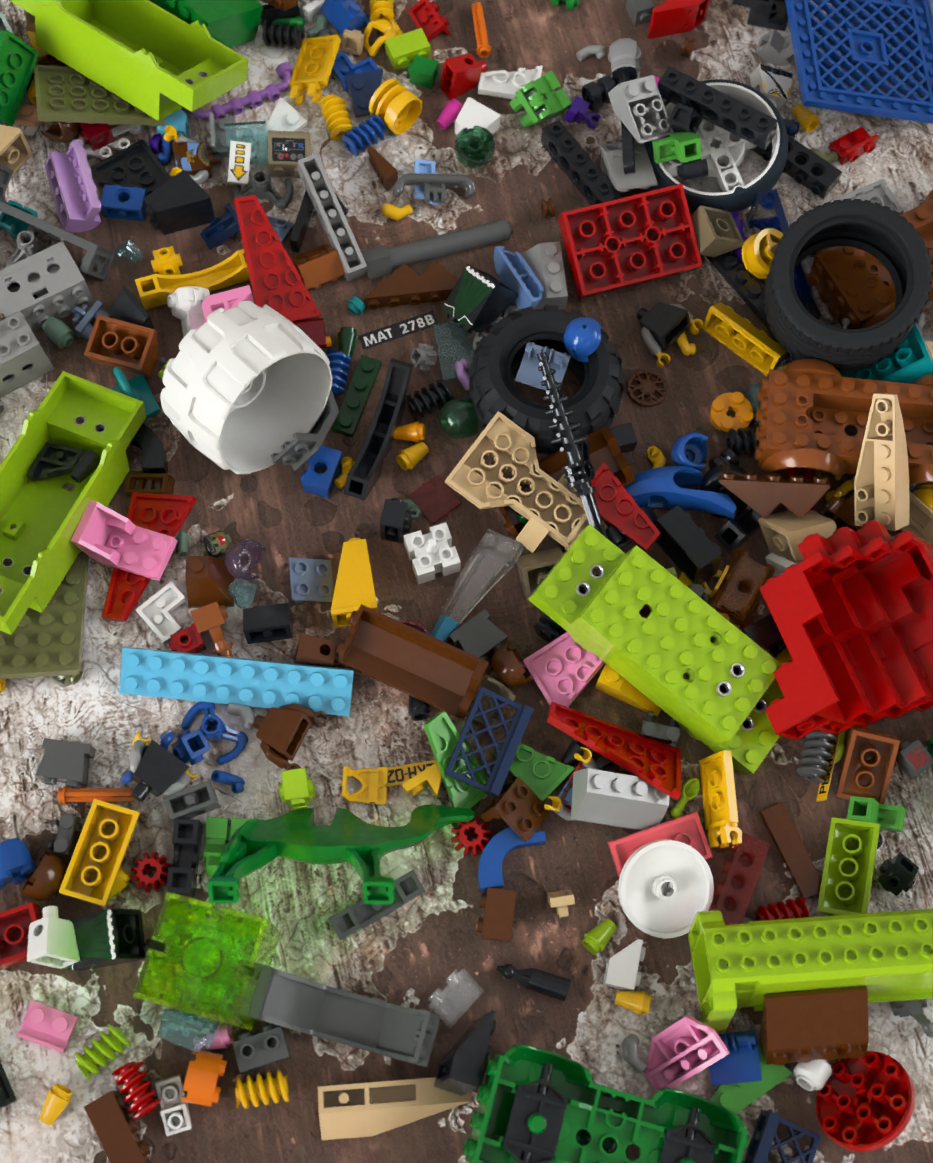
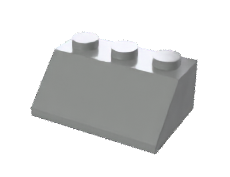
(548, 267)

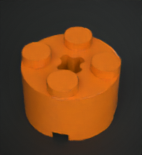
(203, 1078)

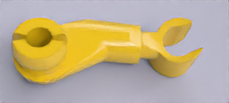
(842, 490)

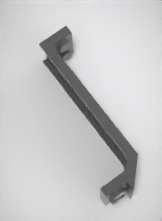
(94, 262)

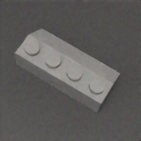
(616, 800)

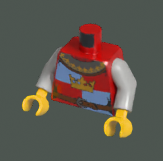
(562, 804)

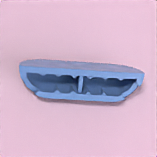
(518, 276)

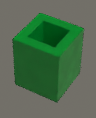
(423, 71)

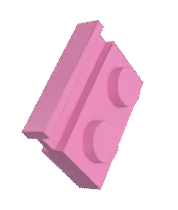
(48, 1026)

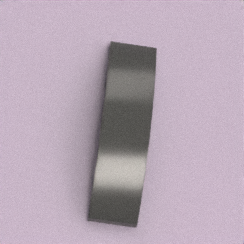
(362, 915)

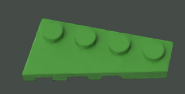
(443, 739)

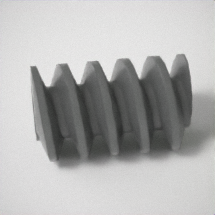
(814, 756)

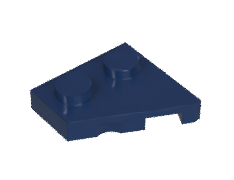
(361, 89)
(221, 228)

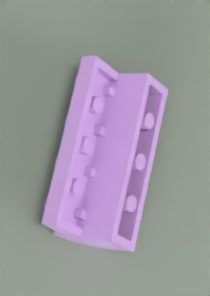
(73, 189)

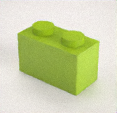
(404, 47)

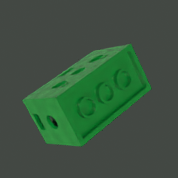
(16, 68)

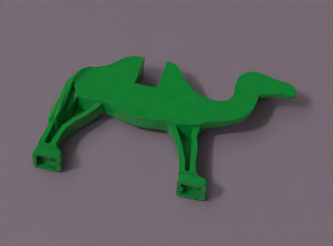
(346, 840)

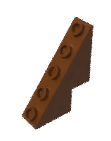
(407, 287)
(767, 492)

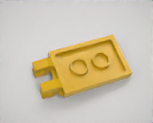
(313, 67)
(719, 799)

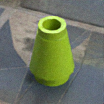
(599, 936)

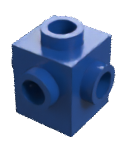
(191, 746)

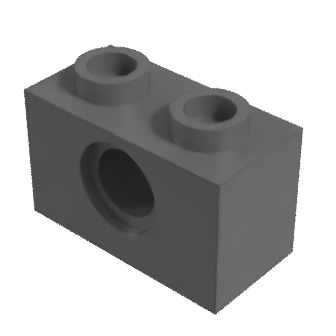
(192, 801)

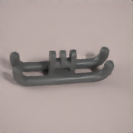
(435, 185)

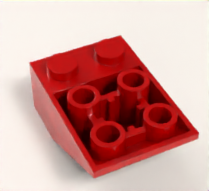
(677, 17)

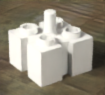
(432, 553)

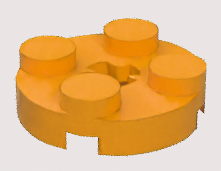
(734, 402)

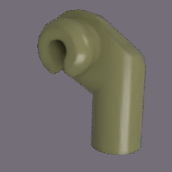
(830, 157)

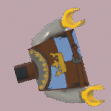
(191, 156)

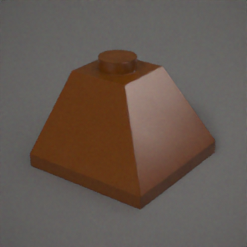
(207, 581)

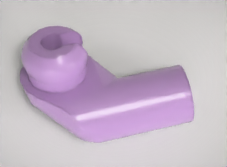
(460, 368)

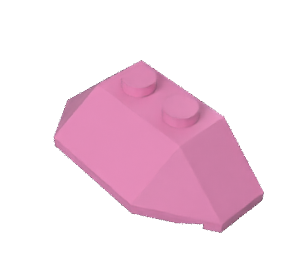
(682, 1052)

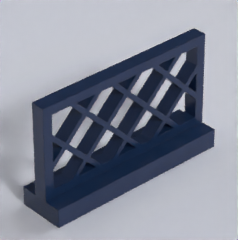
(507, 750)
(765, 1134)

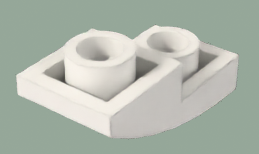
(173, 1111)

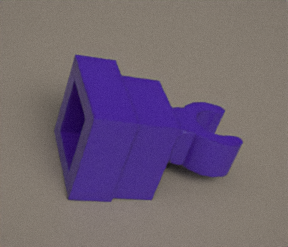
(577, 112)

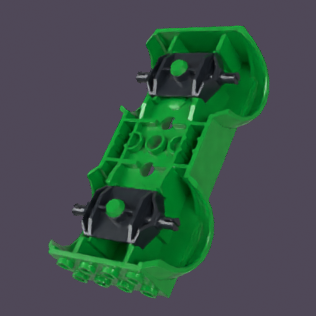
(542, 1099)

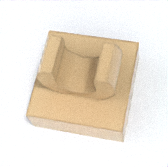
(353, 42)
(560, 900)

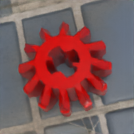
(462, 838)
(145, 880)

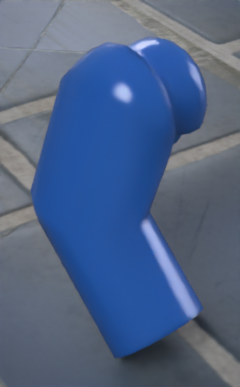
(166, 156)
(229, 779)

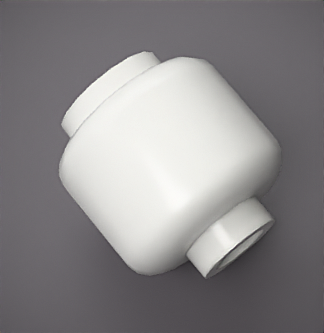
(812, 1074)

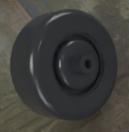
(711, 483)

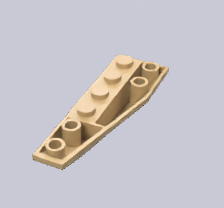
(883, 467)
(380, 1106)

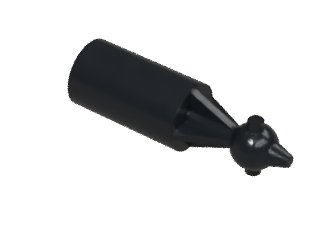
(538, 981)

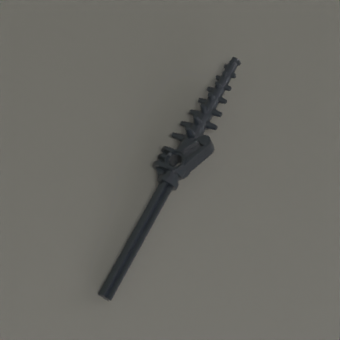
(579, 468)

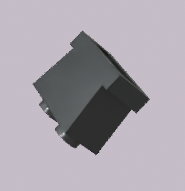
(478, 636)
(65, 763)

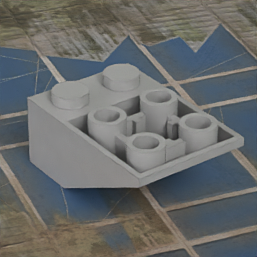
(641, 109)
(612, 165)

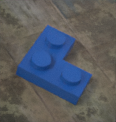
(344, 67)

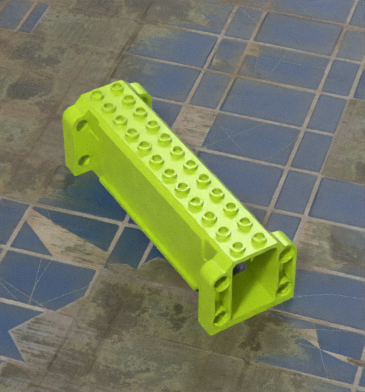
(749, 960)

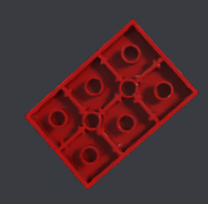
(629, 241)

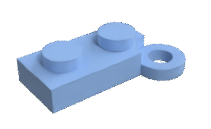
(424, 167)

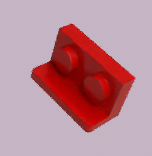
(426, 16)
(853, 145)

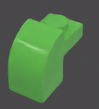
(680, 146)
(869, 810)

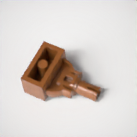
(211, 618)

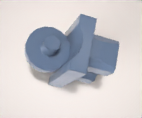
(85, 328)

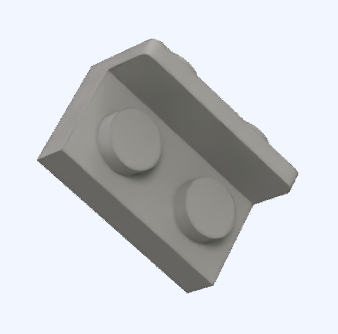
(217, 138)

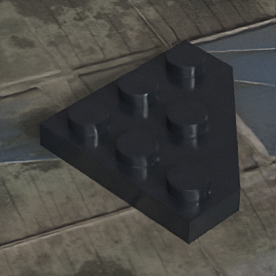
(132, 168)

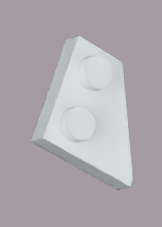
(286, 118)

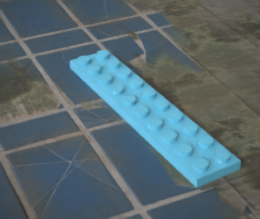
(235, 680)

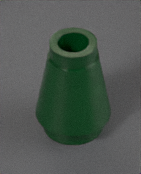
(347, 340)

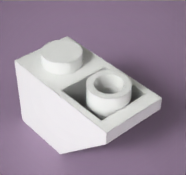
(622, 968)

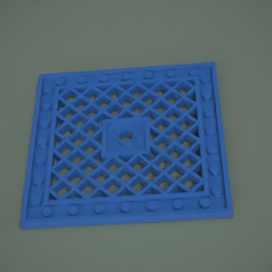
(819, 94)

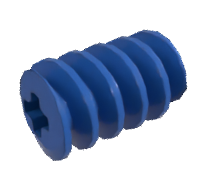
(364, 134)
(339, 367)

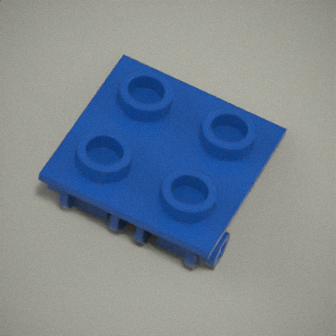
(741, 1063)

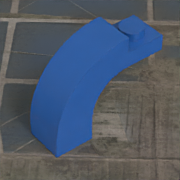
(494, 853)

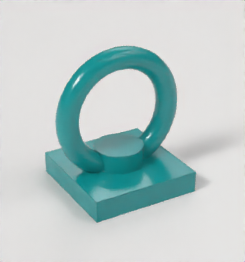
(137, 389)

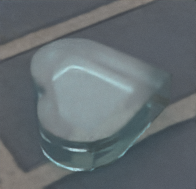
(130, 251)
(242, 592)

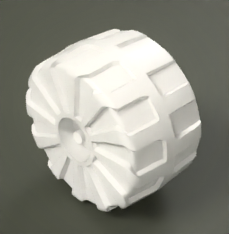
(245, 386)

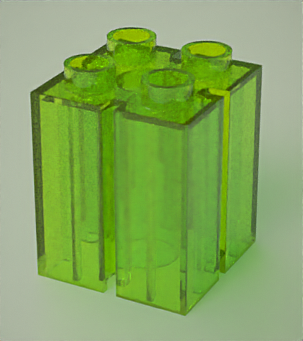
(206, 960)

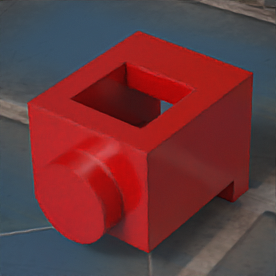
(194, 644)

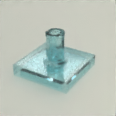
(251, 133)

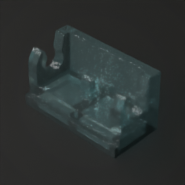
(186, 1030)

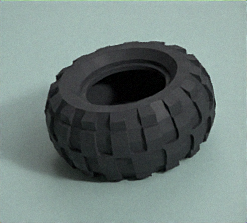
(501, 355)

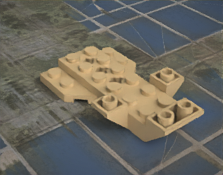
(549, 504)

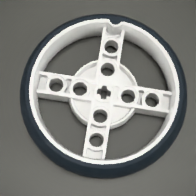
(719, 149)

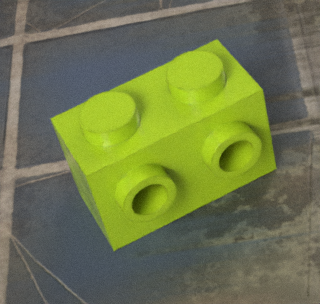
(297, 789)

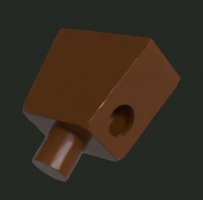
(310, 651)

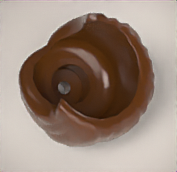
(62, 131)

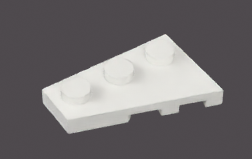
(505, 83)

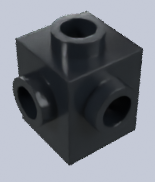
(897, 874)

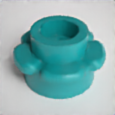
(355, 305)

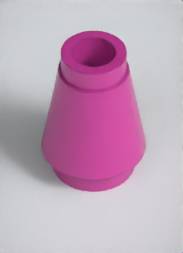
(449, 113)

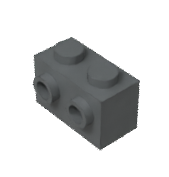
(261, 1049)

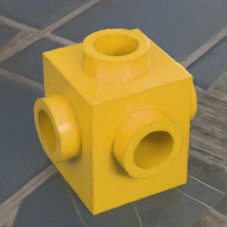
(166, 261)

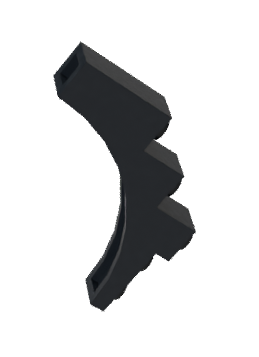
(379, 439)

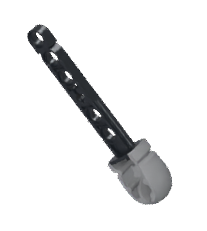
(625, 66)

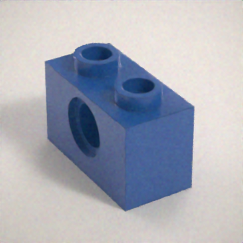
(114, 206)
(322, 483)

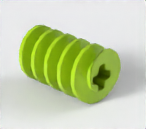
(101, 1051)

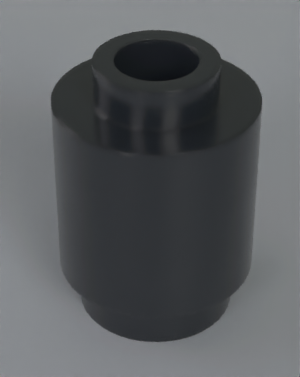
(692, 170)

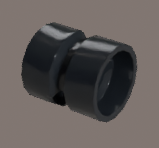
(597, 92)

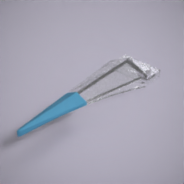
(482, 571)

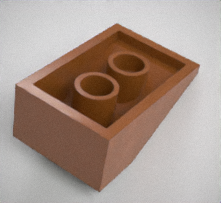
(867, 764)

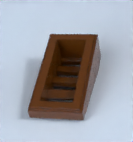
(384, 170)
(164, 483)

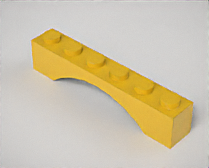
(156, 287)

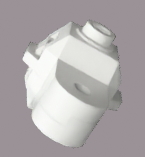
(187, 306)

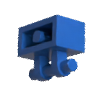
(345, 14)

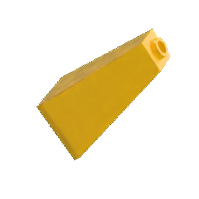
(353, 583)

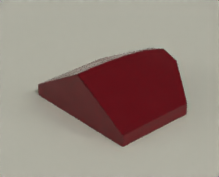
(314, 330)

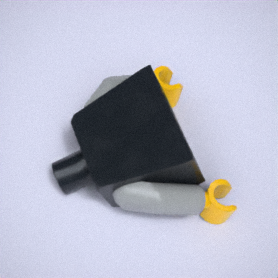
(663, 326)
(156, 769)

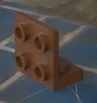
(518, 808)

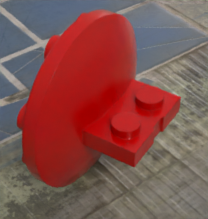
(865, 1102)

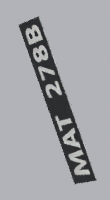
(398, 330)

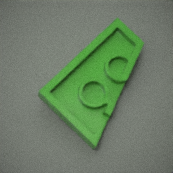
(538, 771)
(740, 1095)

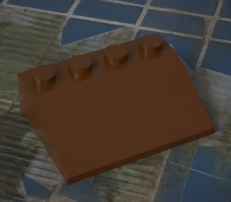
(815, 1025)

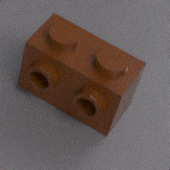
(498, 915)

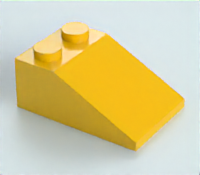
(616, 686)

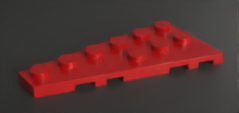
(269, 267)

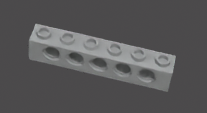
(331, 216)

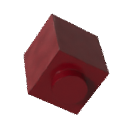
(96, 135)

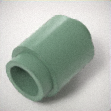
(58, 332)

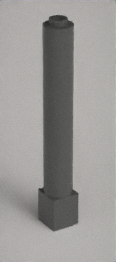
(382, 260)

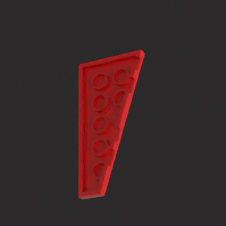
(156, 513)
(638, 754)

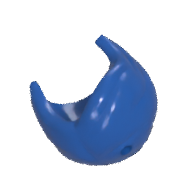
(582, 338)
(690, 447)

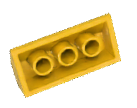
(743, 338)
(99, 853)

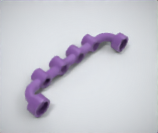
(254, 97)

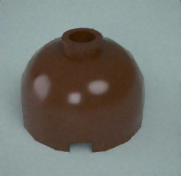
(509, 667)
(45, 879)

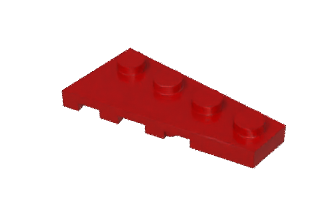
(621, 510)

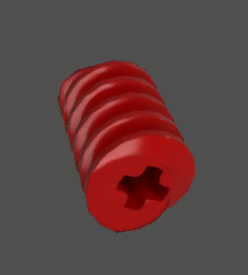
(787, 910)
(136, 1089)

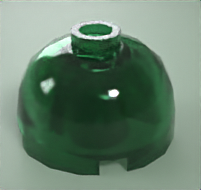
(474, 147)

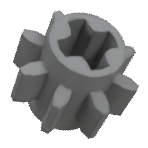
(423, 356)

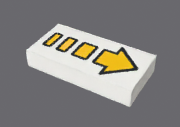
(239, 163)

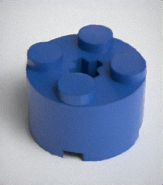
(14, 862)

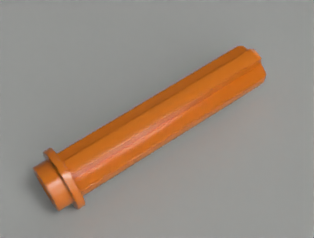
(483, 48)
(89, 794)

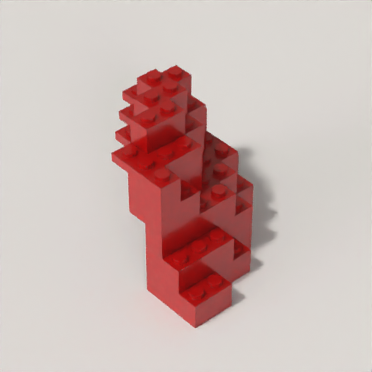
(855, 631)

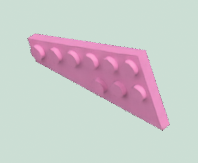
(564, 668)

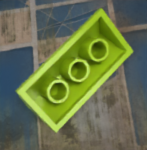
(848, 867)

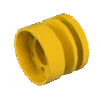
(395, 106)

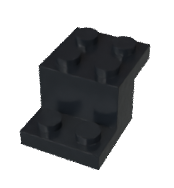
(766, 13)

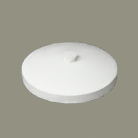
(665, 887)

